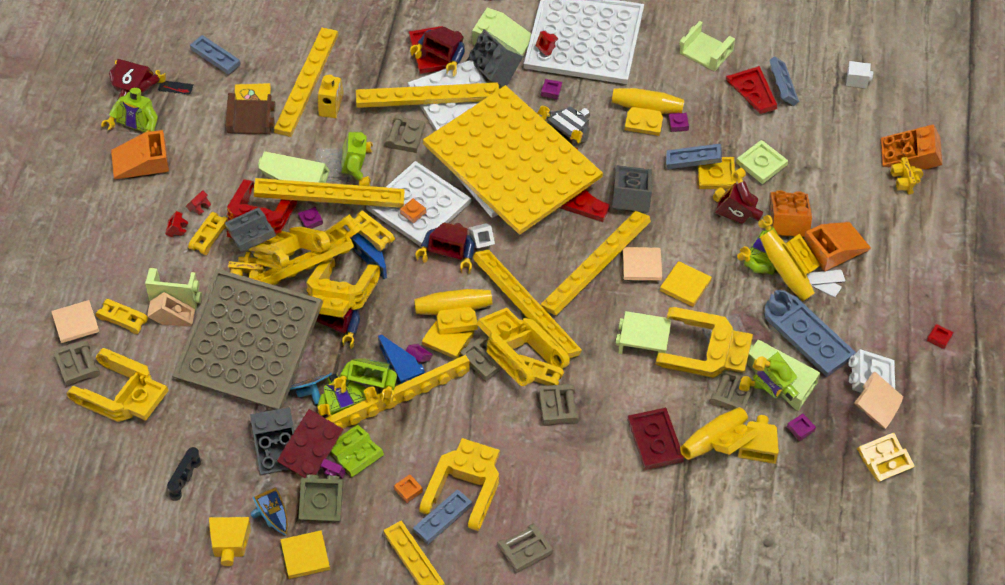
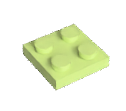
(762, 161)

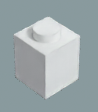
(858, 74)
(482, 235)

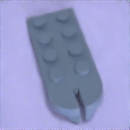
(807, 332)

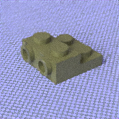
(321, 498)

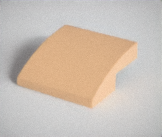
(642, 263)
(75, 321)
(879, 400)

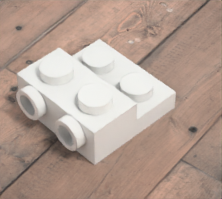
(865, 363)

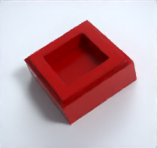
(940, 336)

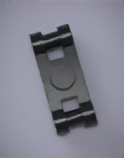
(183, 473)

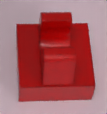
(546, 42)
(197, 201)
(175, 223)

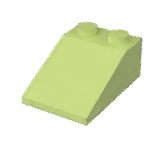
(503, 28)

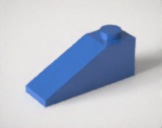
(369, 253)
(400, 361)

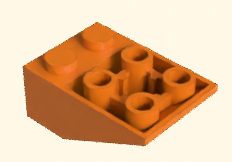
(919, 145)
(141, 156)
(790, 213)
(835, 243)

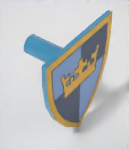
(312, 389)
(272, 509)

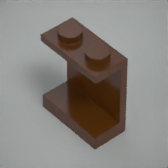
(249, 115)

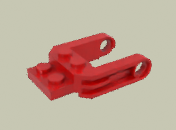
(239, 206)

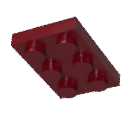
(655, 438)
(310, 444)

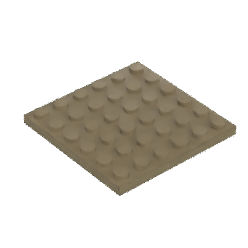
(248, 339)

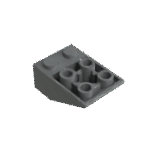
(495, 58)
(271, 434)

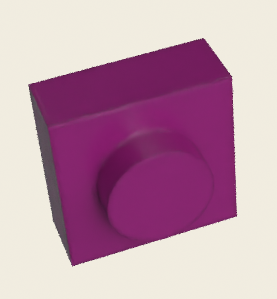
(551, 89)
(678, 122)
(310, 218)
(419, 353)
(801, 427)
(333, 469)

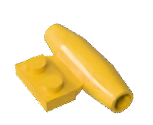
(646, 108)
(792, 261)
(454, 308)
(723, 433)

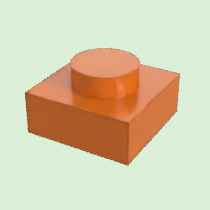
(413, 210)
(408, 488)

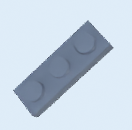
(215, 54)
(783, 81)
(694, 156)
(442, 516)

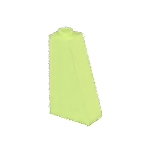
(291, 168)
(806, 376)

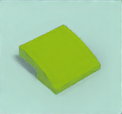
(355, 450)

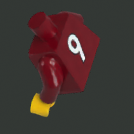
(129, 75)
(737, 201)

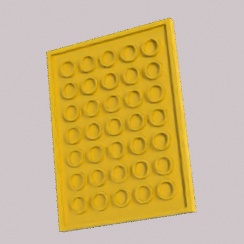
(512, 159)

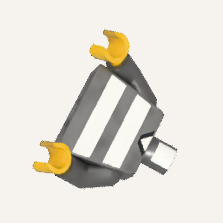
(568, 123)

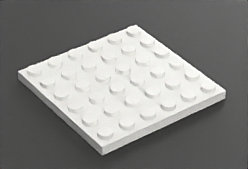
(593, 38)

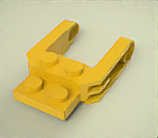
(276, 251)
(341, 296)
(508, 333)
(725, 351)
(136, 398)
(470, 463)

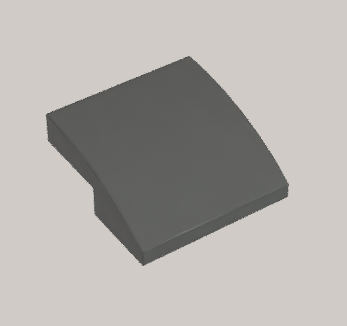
(250, 229)

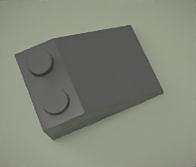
(632, 189)

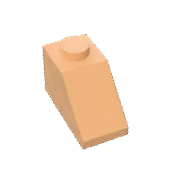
(170, 311)

